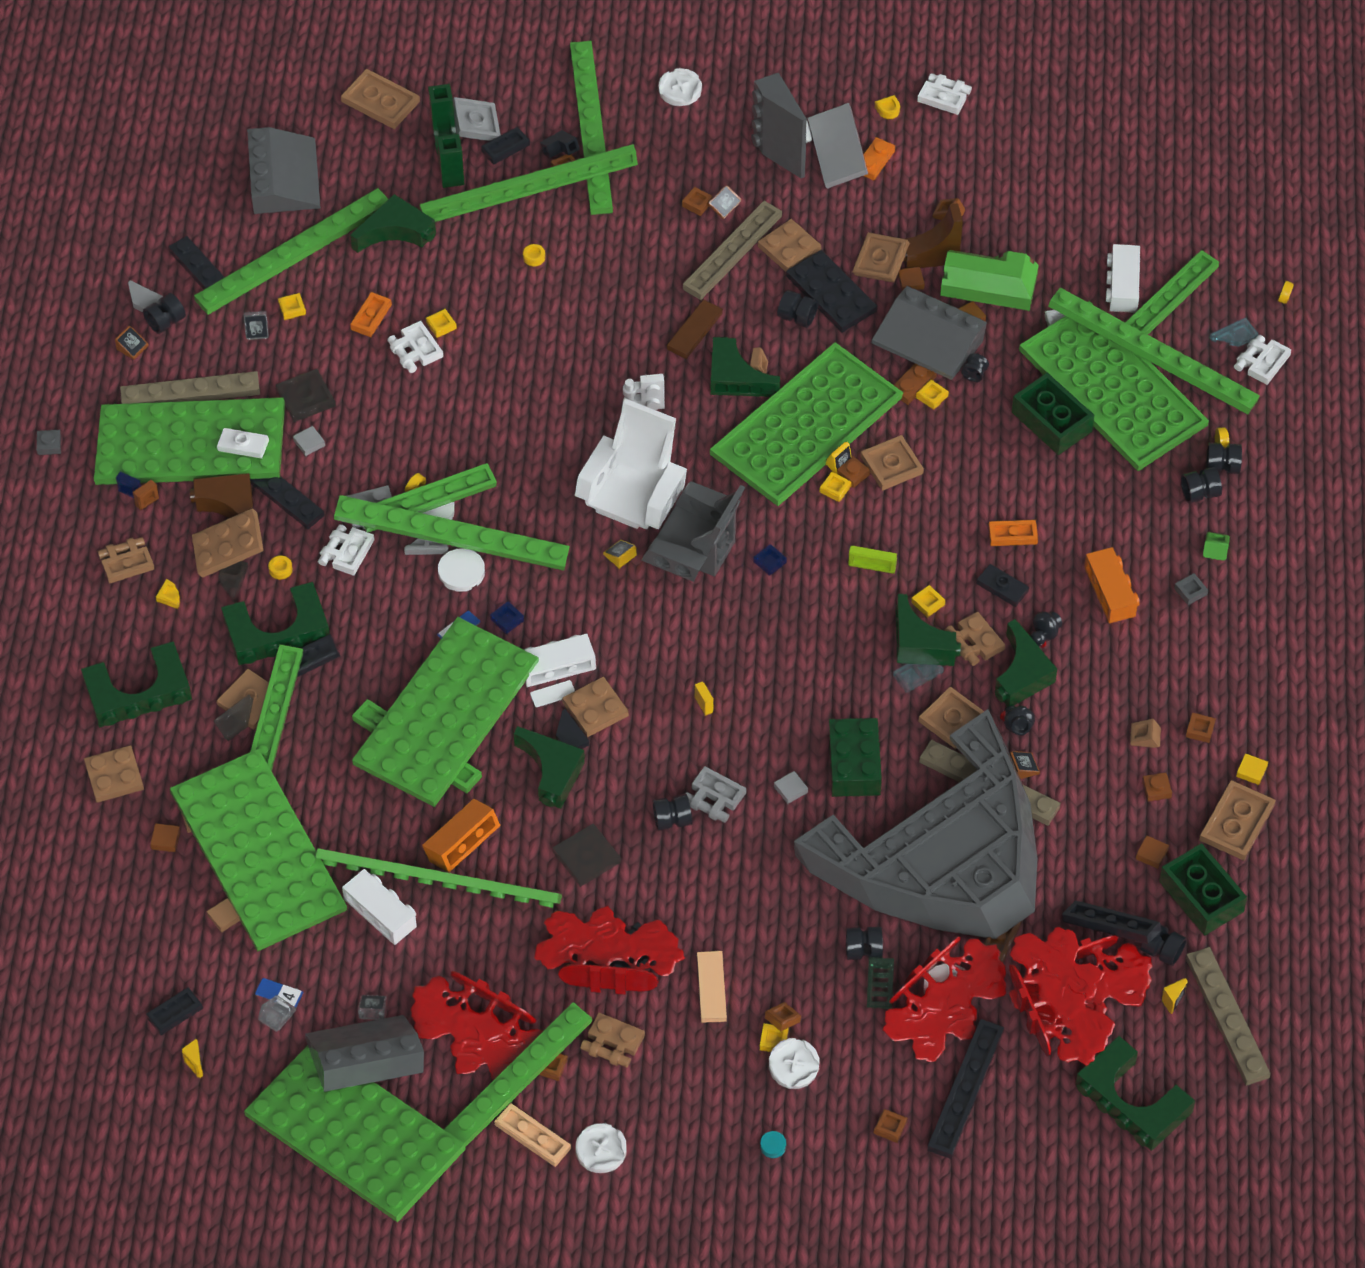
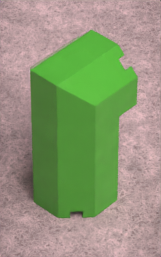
(990, 280)

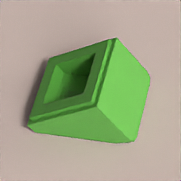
(1216, 546)

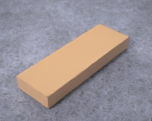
(711, 986)
(532, 1134)

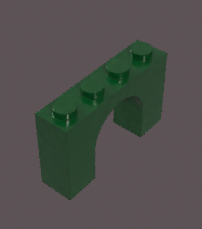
(445, 137)
(253, 644)
(115, 706)
(1147, 1124)

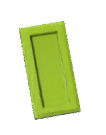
(872, 559)

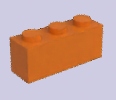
(1111, 585)
(461, 835)

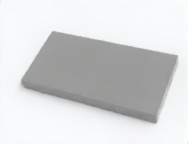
(837, 145)

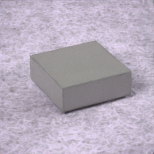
(309, 441)
(791, 787)

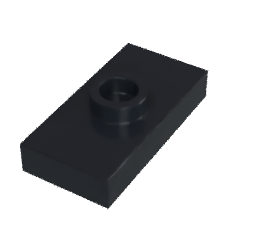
(505, 145)
(1002, 585)
(318, 654)
(174, 1011)

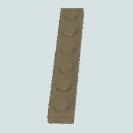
(732, 250)
(193, 389)
(959, 767)
(1228, 1016)

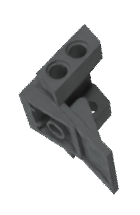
(696, 533)

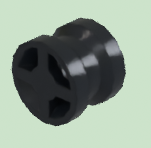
(975, 367)

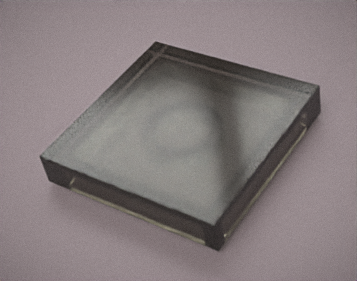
(305, 395)
(586, 854)

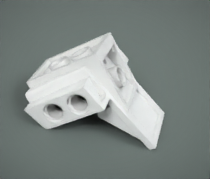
(633, 473)

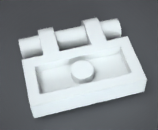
(944, 93)
(421, 343)
(1268, 362)
(650, 389)
(352, 552)

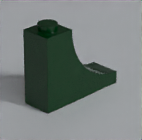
(394, 221)
(734, 376)
(921, 642)
(1029, 671)
(557, 762)

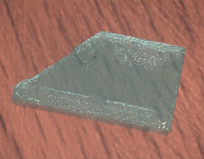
(1236, 333)
(914, 675)

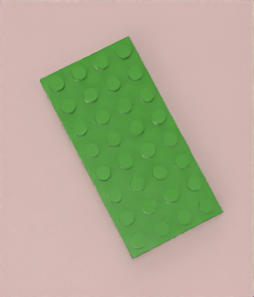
(1126, 393)
(805, 423)
(182, 438)
(445, 711)
(258, 849)
(356, 1136)

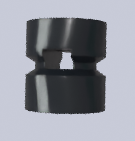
(797, 308)
(165, 312)
(1224, 458)
(1197, 485)
(671, 812)
(864, 943)
(1166, 945)

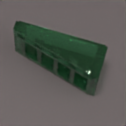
(880, 963)

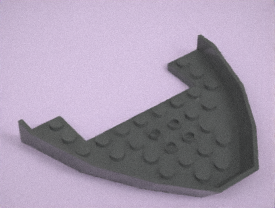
(952, 864)

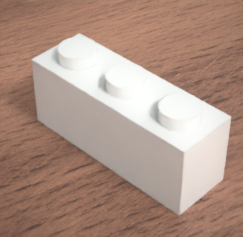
(1123, 278)
(561, 659)
(380, 906)

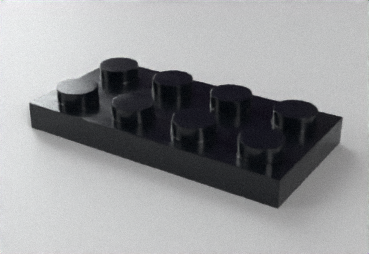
(836, 293)

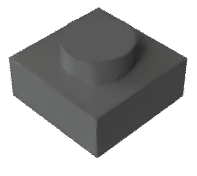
(48, 442)
(1191, 589)

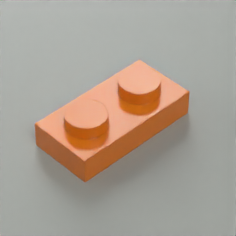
(877, 157)
(371, 314)
(1013, 533)

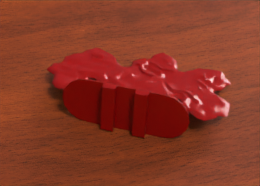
(605, 941)
(1125, 984)
(1063, 988)
(946, 1004)
(477, 1036)

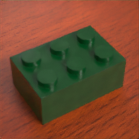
(1053, 413)
(854, 757)
(1203, 889)

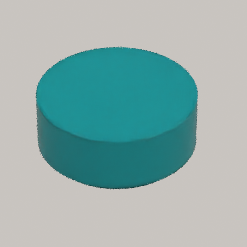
(773, 1144)

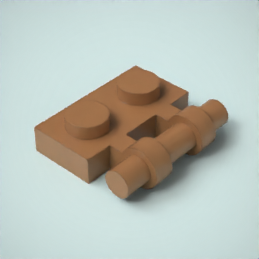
(126, 564)
(980, 635)
(616, 1035)

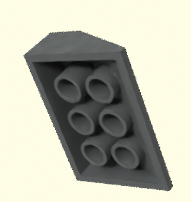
(779, 124)
(282, 171)
(930, 332)
(366, 1052)

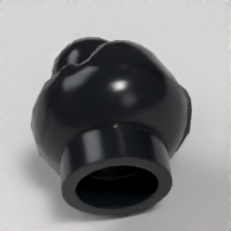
(1046, 627)
(1018, 719)

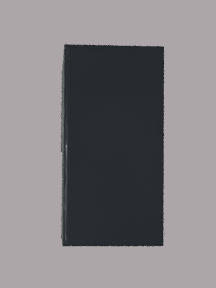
(559, 143)

